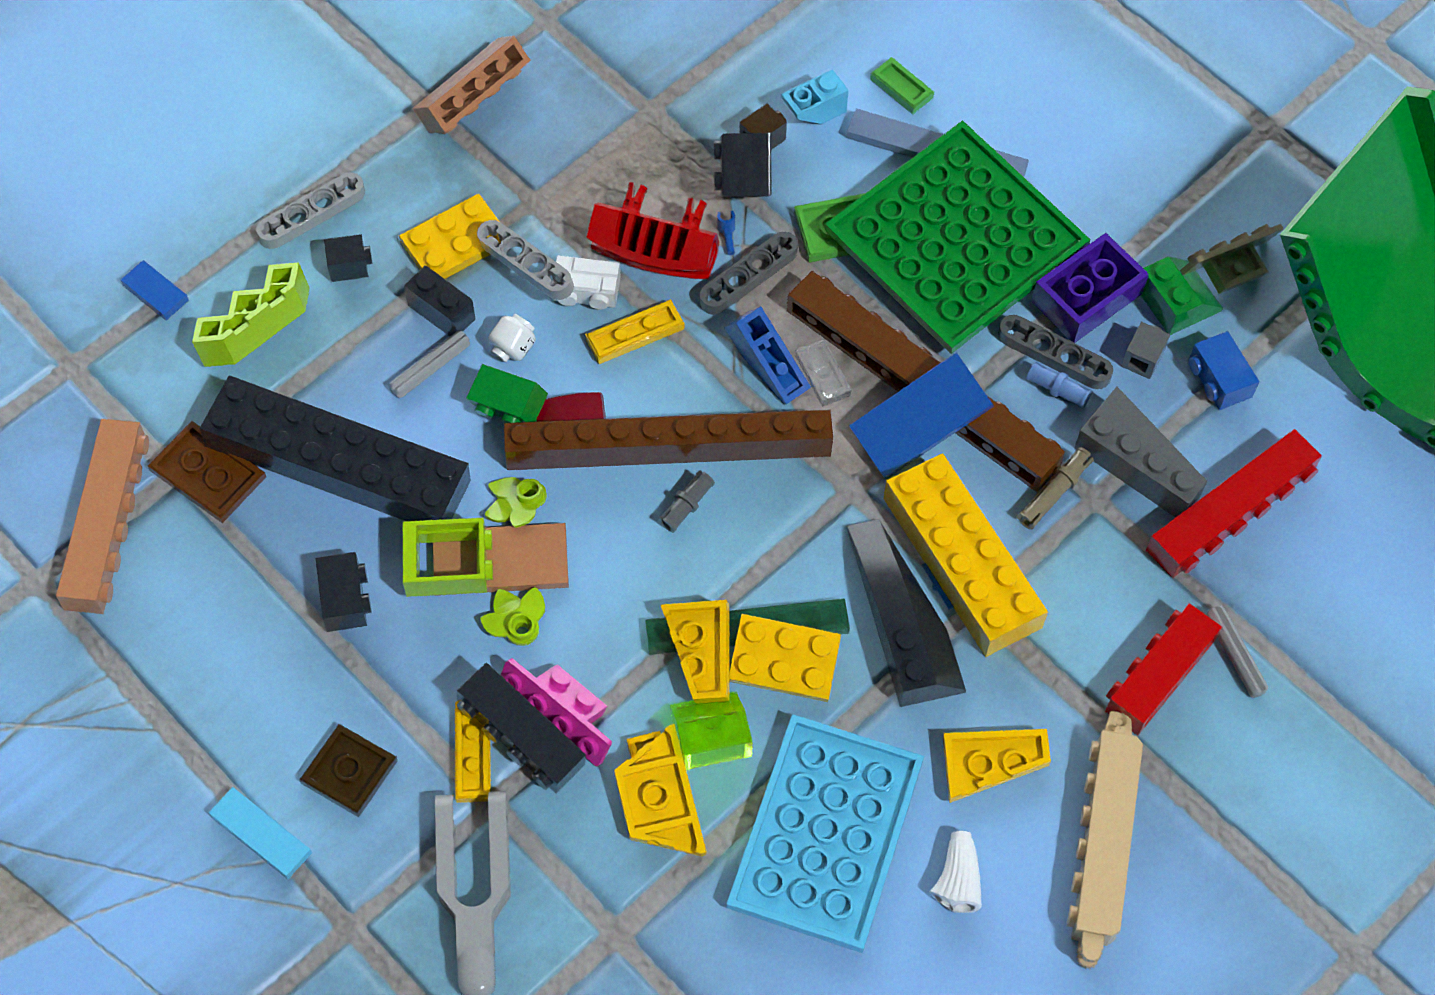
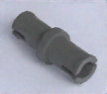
(686, 501)

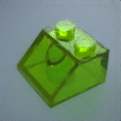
(712, 731)

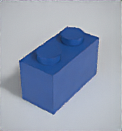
(1223, 370)

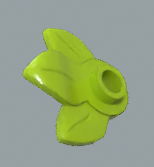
(516, 500)
(512, 613)

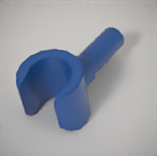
(727, 227)

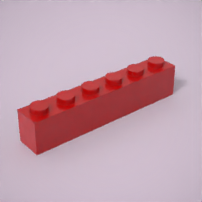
(1234, 503)

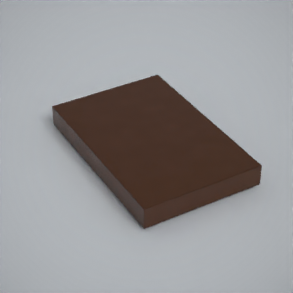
(204, 475)

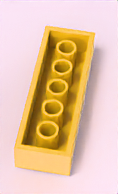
(965, 555)

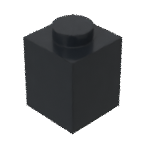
(347, 257)

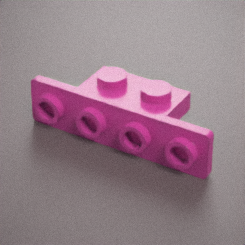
(564, 704)

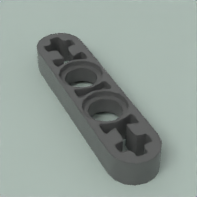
(745, 269)
(1058, 347)

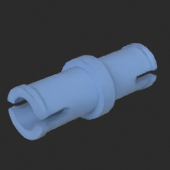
(1059, 384)

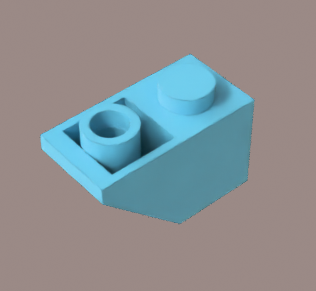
(818, 98)

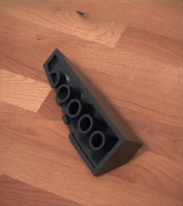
(906, 622)

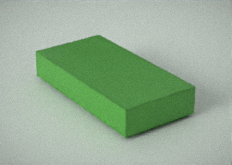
(902, 85)

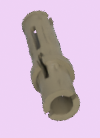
(1063, 479)

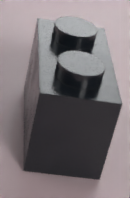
(439, 301)
(342, 591)

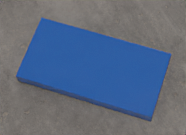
(921, 415)

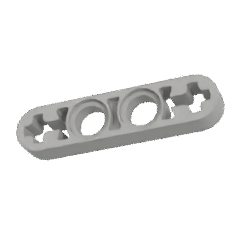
(307, 206)
(525, 259)

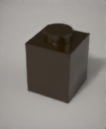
(766, 121)

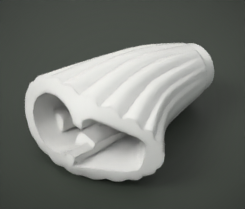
(960, 882)

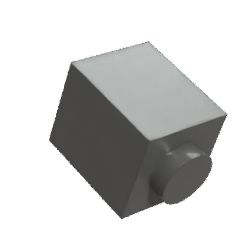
(1145, 350)

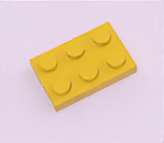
(450, 238)
(784, 657)

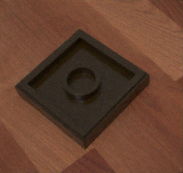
(348, 770)

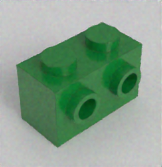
(506, 396)

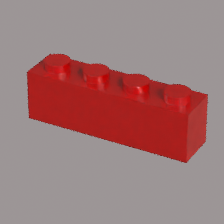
(1164, 667)

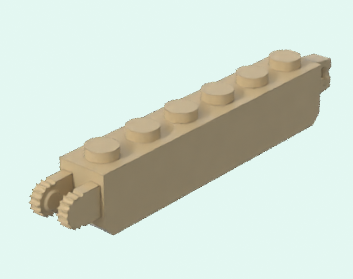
(1107, 839)

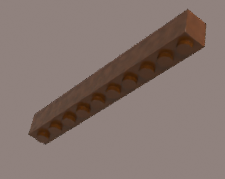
(899, 362)
(668, 439)

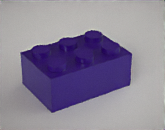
(1089, 287)

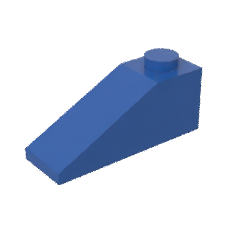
(767, 354)

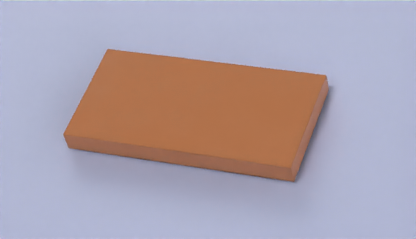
(520, 557)

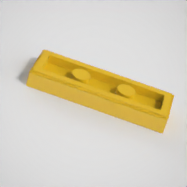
(635, 331)
(471, 760)

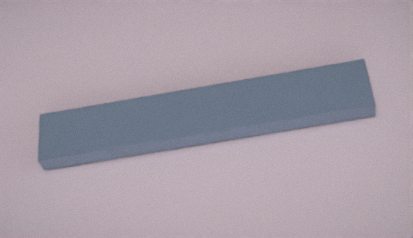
(904, 137)

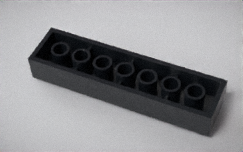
(334, 453)

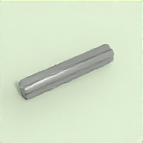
(429, 364)
(1238, 653)

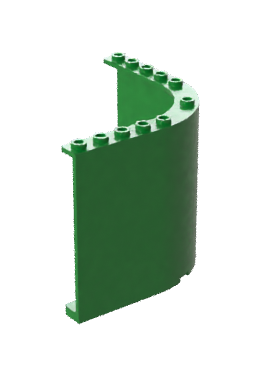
(1369, 265)

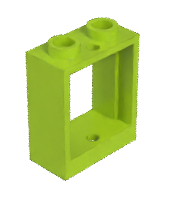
(445, 531)

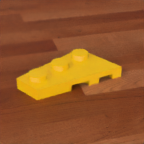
(702, 644)
(991, 758)

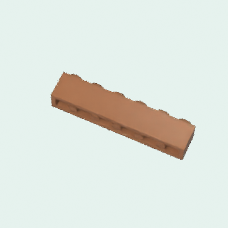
(102, 517)

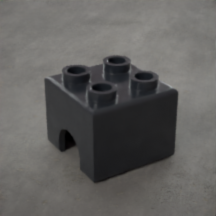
(743, 164)

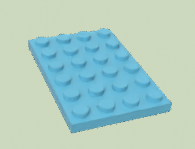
(826, 833)

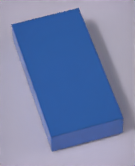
(154, 290)

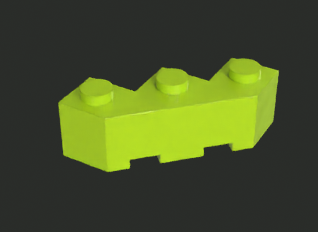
(252, 317)

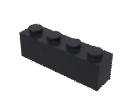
(520, 728)

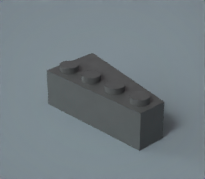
(1140, 455)

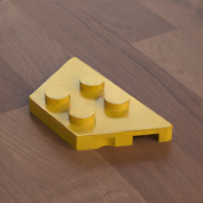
(659, 797)

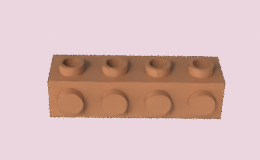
(471, 85)

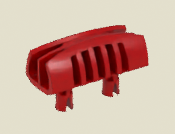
(651, 241)

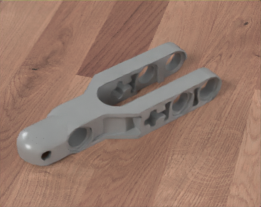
(474, 924)

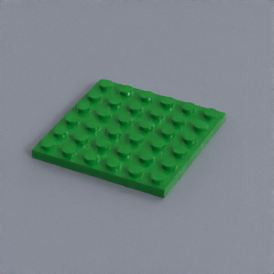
(956, 236)

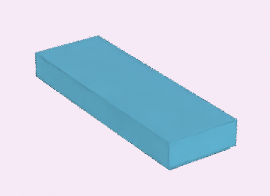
(260, 833)

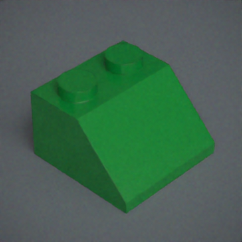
(1177, 298)

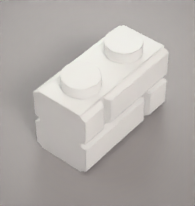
(594, 282)

